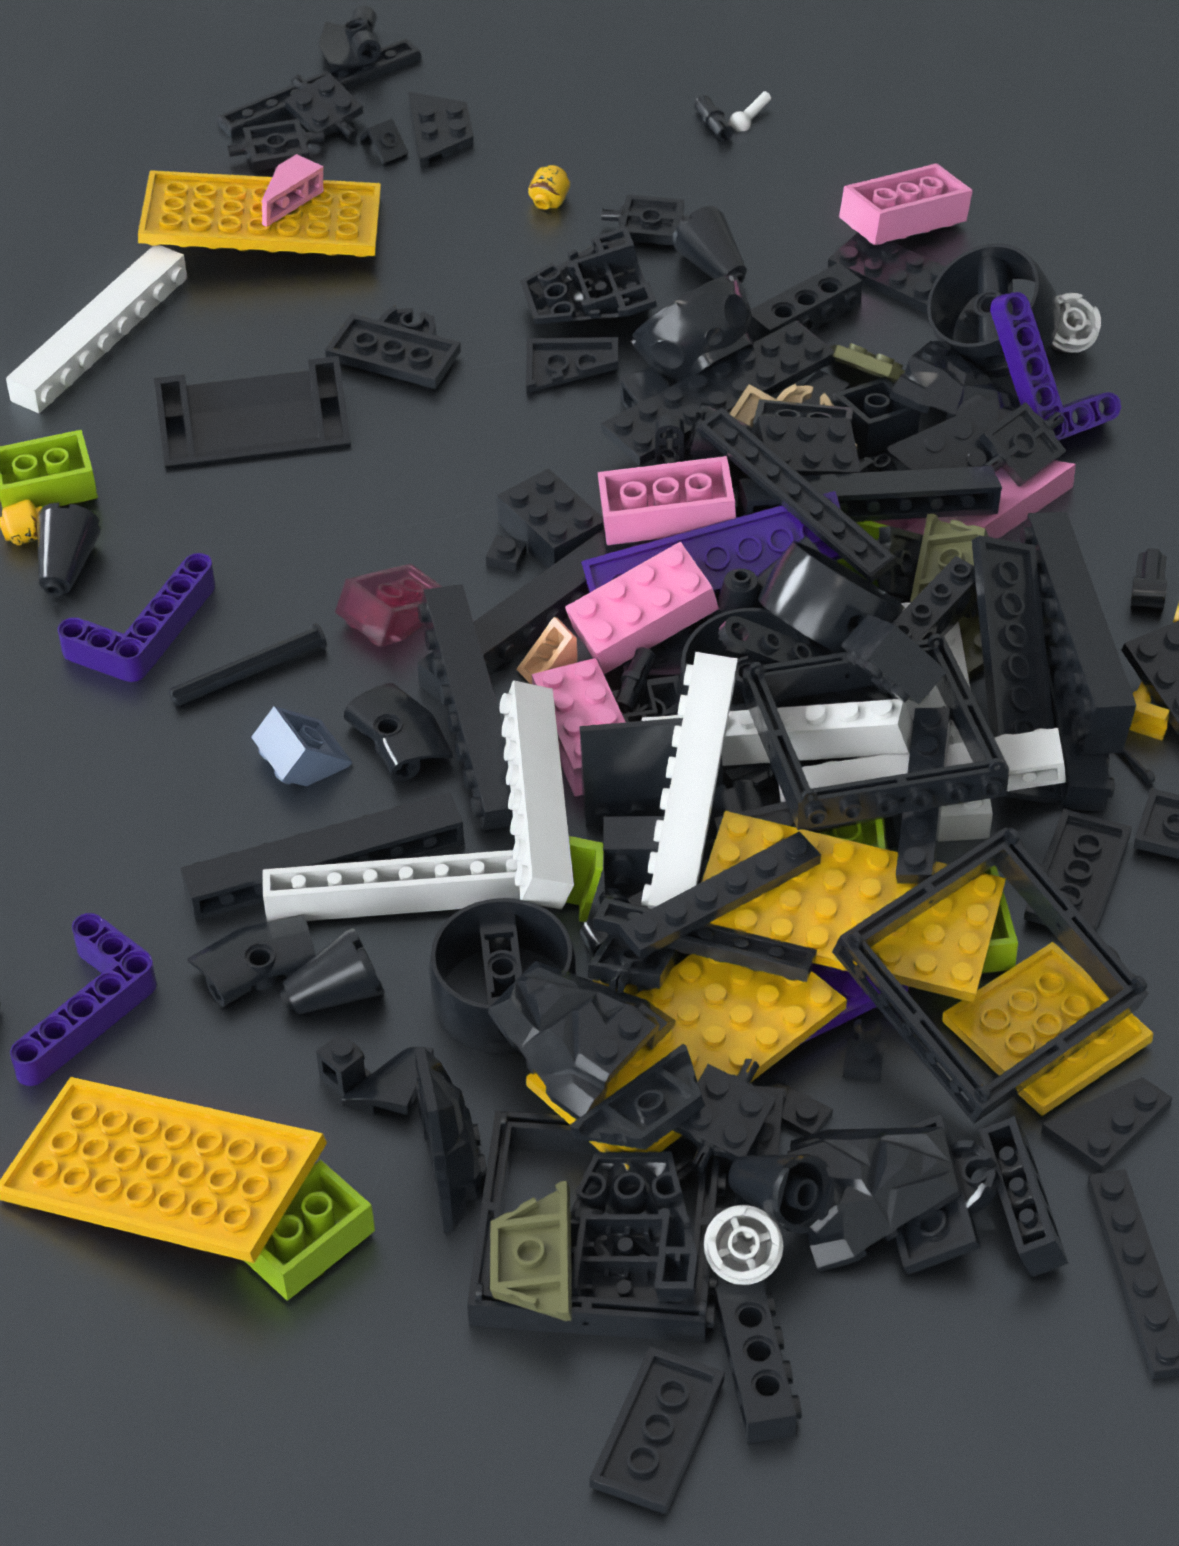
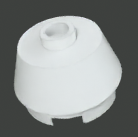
(1077, 325)
(743, 1245)

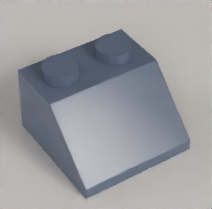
(299, 747)

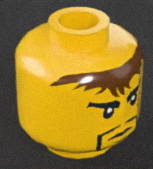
(549, 187)
(20, 522)

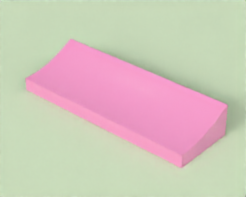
(1016, 500)

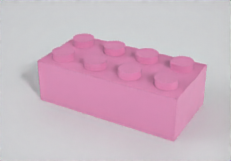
(905, 204)
(665, 499)
(642, 607)
(579, 700)

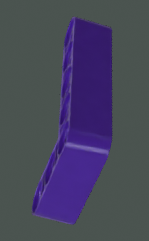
(1041, 378)
(140, 647)
(124, 982)

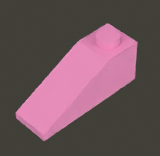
(290, 187)

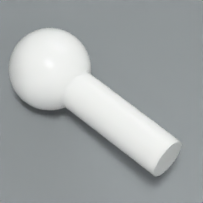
(742, 120)

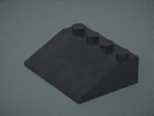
(627, 768)

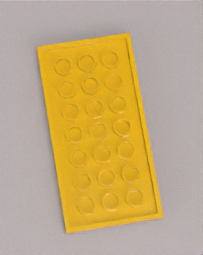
(228, 214)
(933, 952)
(723, 1019)
(162, 1168)

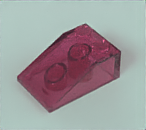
(384, 603)

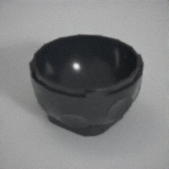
(696, 329)

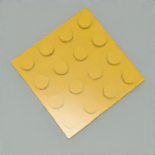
(1031, 1008)

